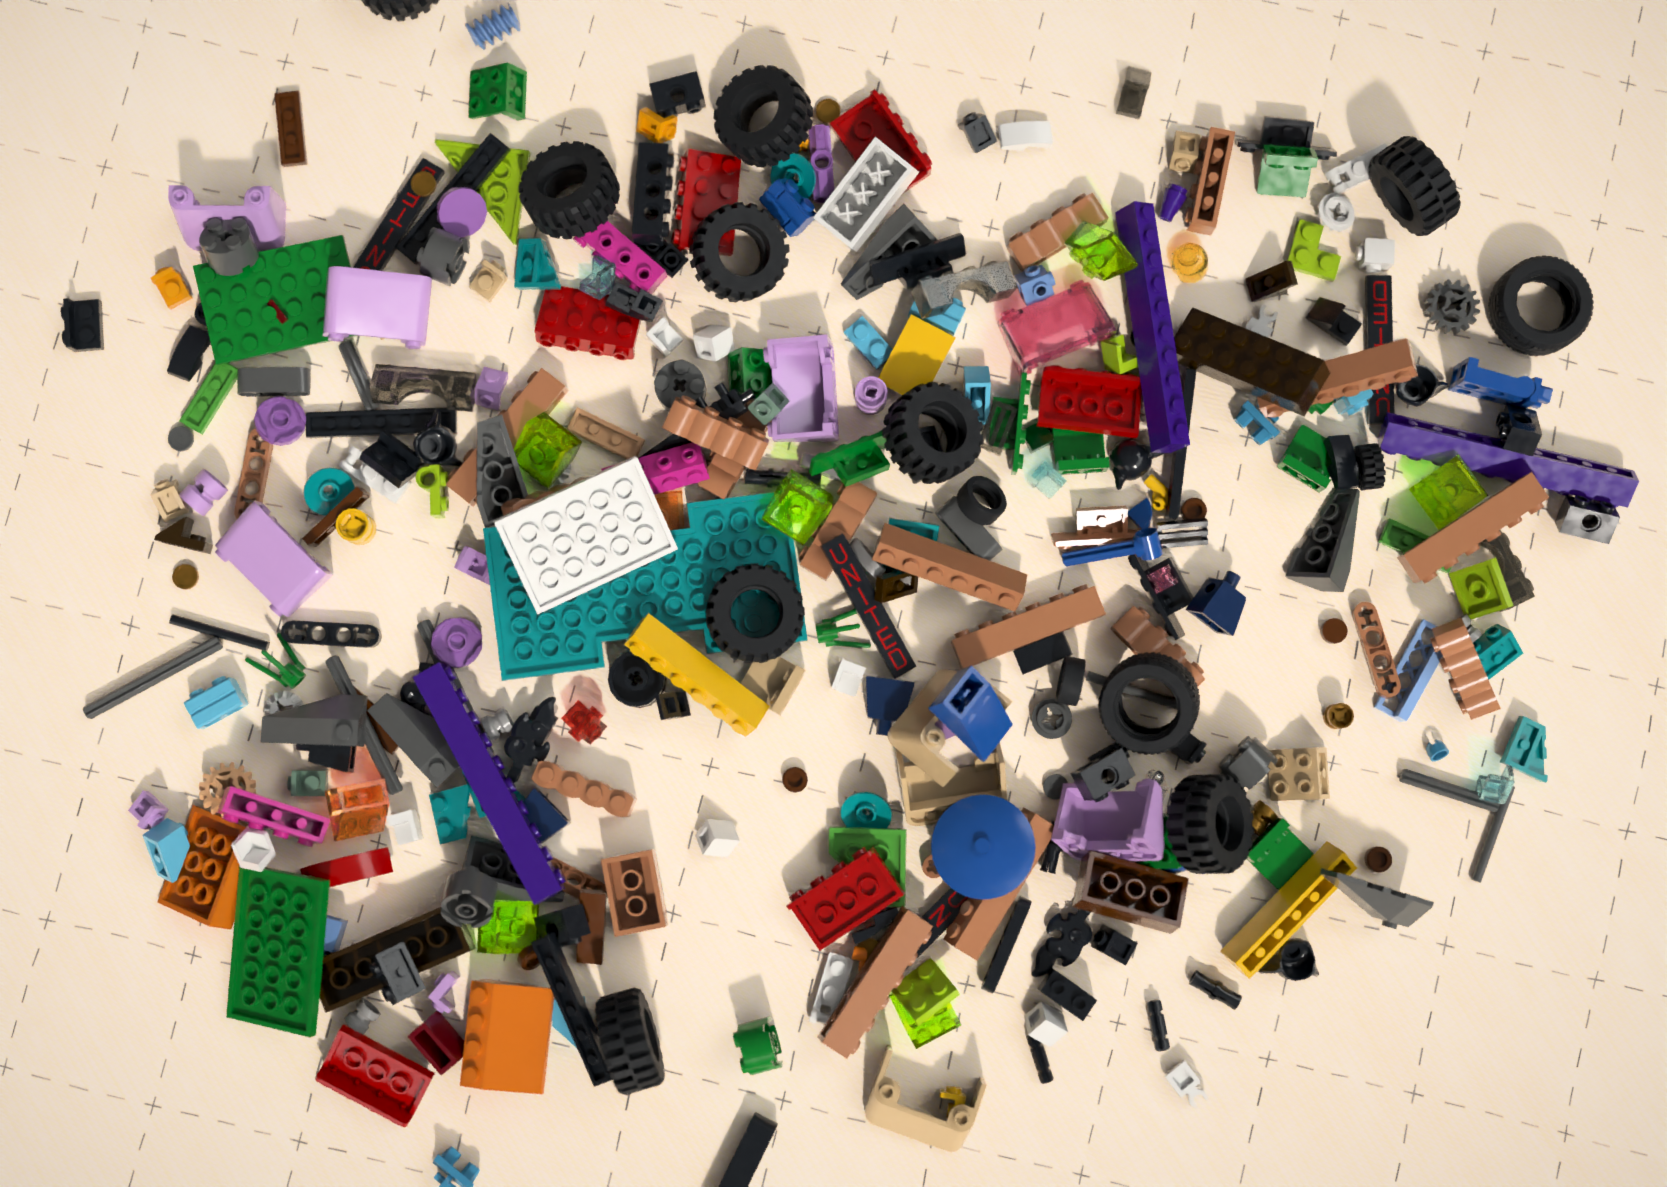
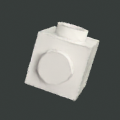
(1375, 254)

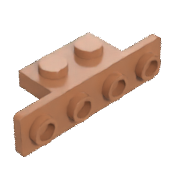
(1096, 527)

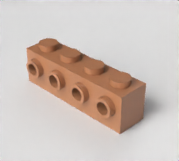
(1210, 182)

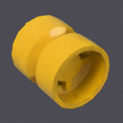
(356, 526)

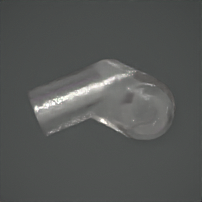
(1161, 780)

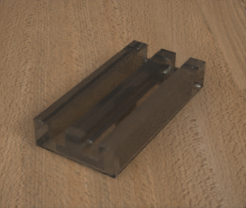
(989, 447)

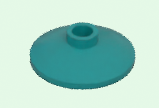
(799, 165)
(321, 501)
(855, 815)

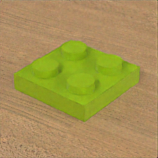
(1481, 589)
(925, 991)

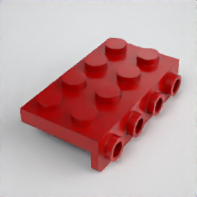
(875, 119)
(705, 186)
(585, 324)
(1089, 401)
(845, 897)
(374, 1076)

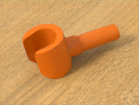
(859, 954)

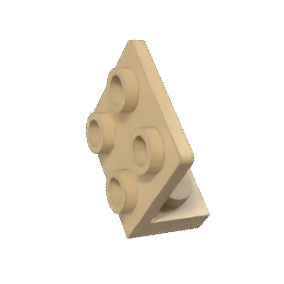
(773, 682)
(1299, 774)

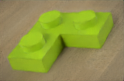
(1307, 257)

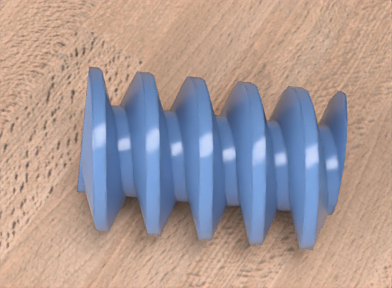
(493, 26)

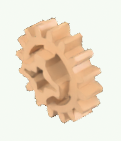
(220, 780)

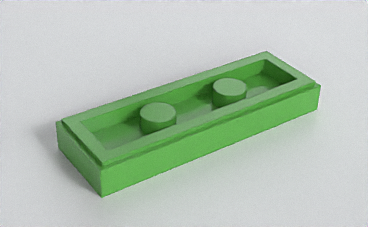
(210, 397)
(1402, 537)

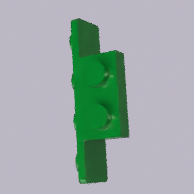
(1016, 434)
(853, 460)

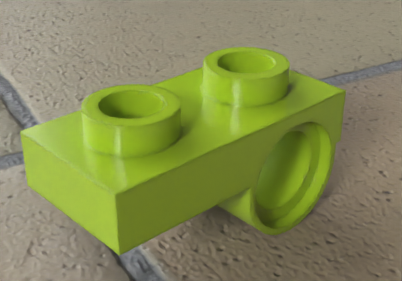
(438, 501)

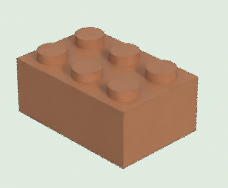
(634, 892)

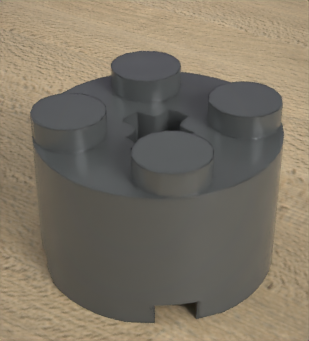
(228, 246)
(443, 256)
(678, 373)
(1248, 763)
(468, 898)

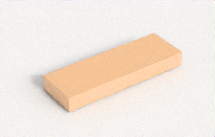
(605, 434)

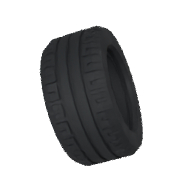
(1567, 283)
(1137, 737)

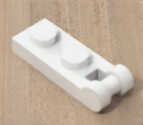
(1355, 171)
(371, 477)
(831, 986)

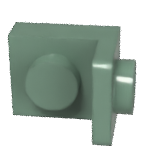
(768, 404)
(308, 783)

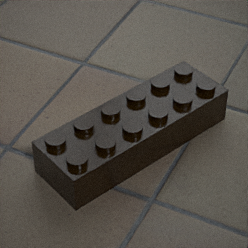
(1250, 361)
(427, 938)

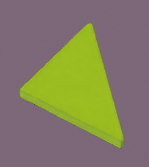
(501, 187)

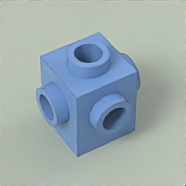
(1035, 284)

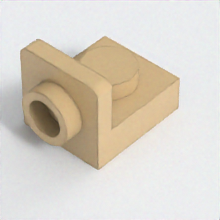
(1185, 152)
(489, 280)
(167, 500)

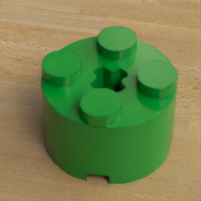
(758, 1046)

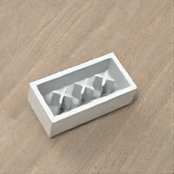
(866, 194)

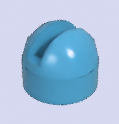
(1437, 750)

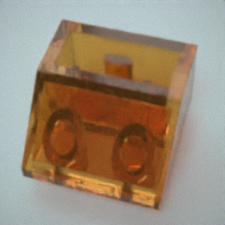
(358, 809)

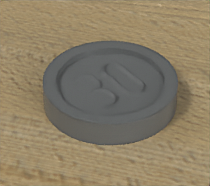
(181, 438)
(1053, 786)

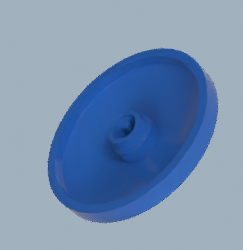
(983, 847)

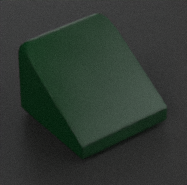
(1037, 437)

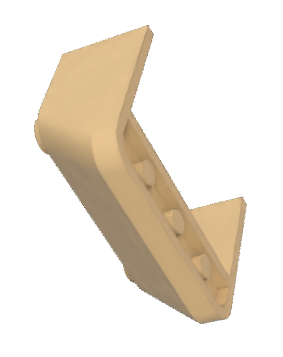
(919, 737)
(927, 800)
(886, 1113)

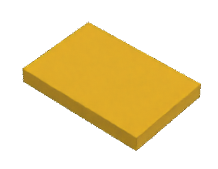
(916, 356)

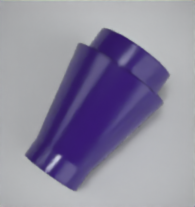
(1172, 200)

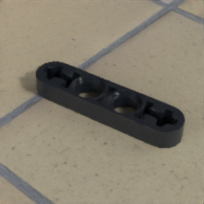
(331, 634)
(1006, 944)

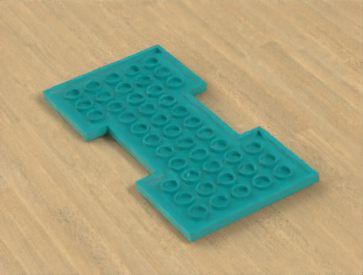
(669, 588)

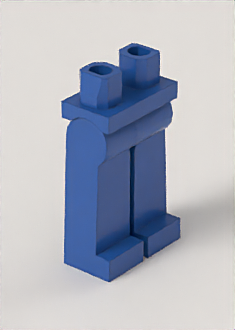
(1498, 387)

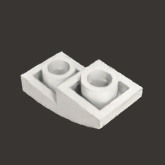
(1025, 134)

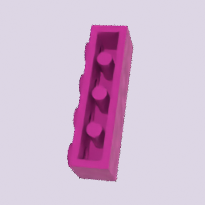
(630, 260)
(679, 468)
(273, 815)

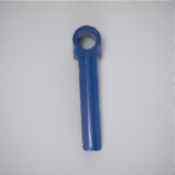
(1144, 544)

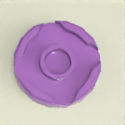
(461, 211)
(280, 421)
(456, 642)

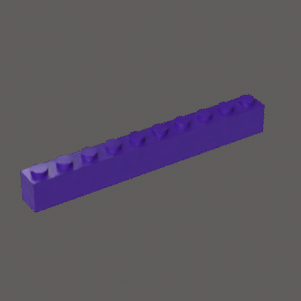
(1153, 330)
(1485, 455)
(489, 783)

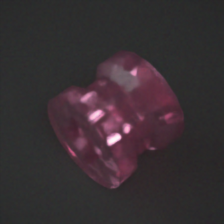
(1162, 579)

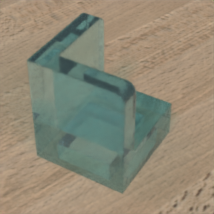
(601, 279)
(1046, 480)
(1496, 787)

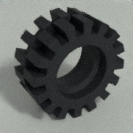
(1370, 466)

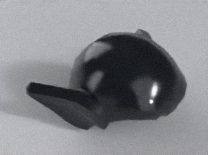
(1420, 388)
(436, 443)
(1130, 460)
(1292, 961)

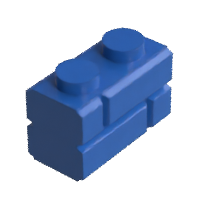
(788, 206)

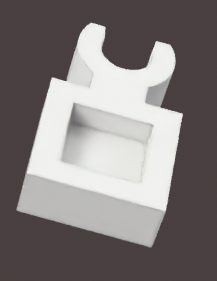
(1260, 325)
(1184, 1082)

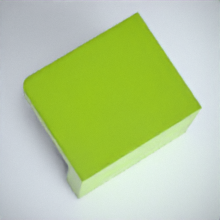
(1115, 355)

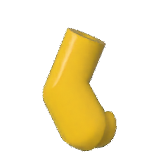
(1159, 492)

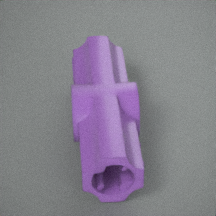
(821, 150)

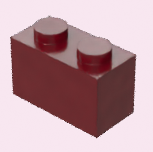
(438, 1042)

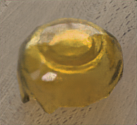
(1189, 262)

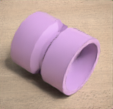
(871, 395)
(203, 492)

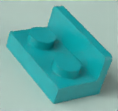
(1497, 649)

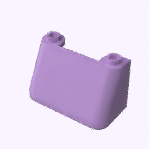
(262, 211)
(377, 305)
(807, 376)
(272, 560)
(1119, 826)

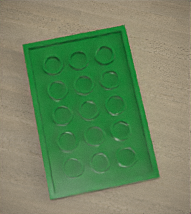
(292, 276)
(278, 950)

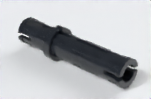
(774, 478)

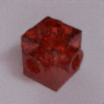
(584, 722)

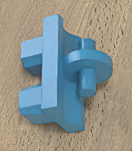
(1266, 428)
(445, 1164)

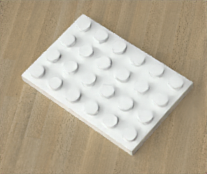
(586, 534)

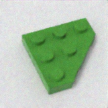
(888, 842)

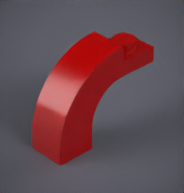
(352, 867)

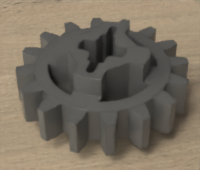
(1458, 316)

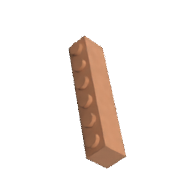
(1360, 372)
(539, 396)
(1472, 528)
(950, 567)
(1028, 627)
(980, 918)
(875, 982)

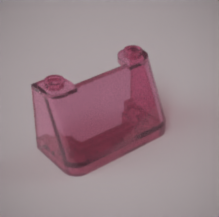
(1055, 327)

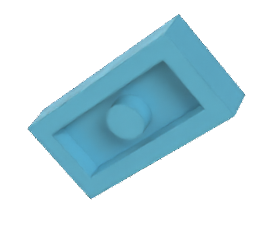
(868, 342)

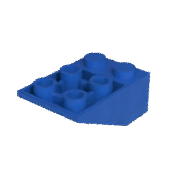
(972, 712)

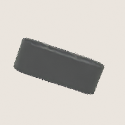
(274, 381)
(969, 534)

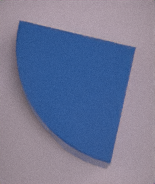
(1141, 514)

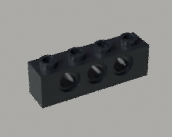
(652, 157)

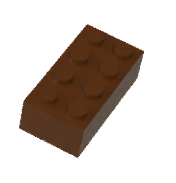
(1130, 892)

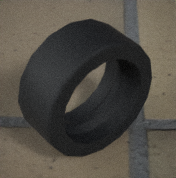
(990, 492)
(1070, 680)

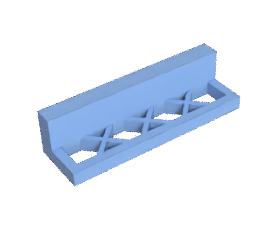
(1418, 681)

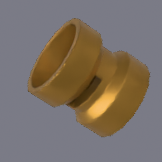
(1342, 717)
(1262, 817)

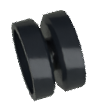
(622, 683)

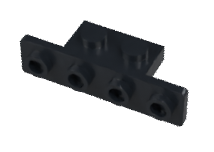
(1285, 132)
(922, 261)
(1169, 600)

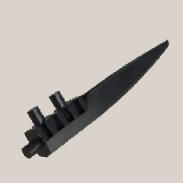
(730, 405)

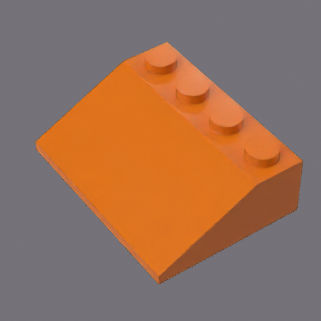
(209, 873)
(507, 1037)

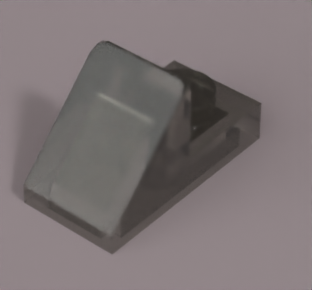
(1133, 92)

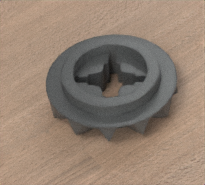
(1046, 729)

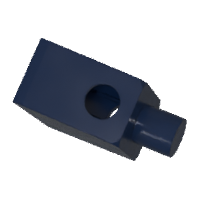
(1219, 604)
(887, 701)
(545, 815)

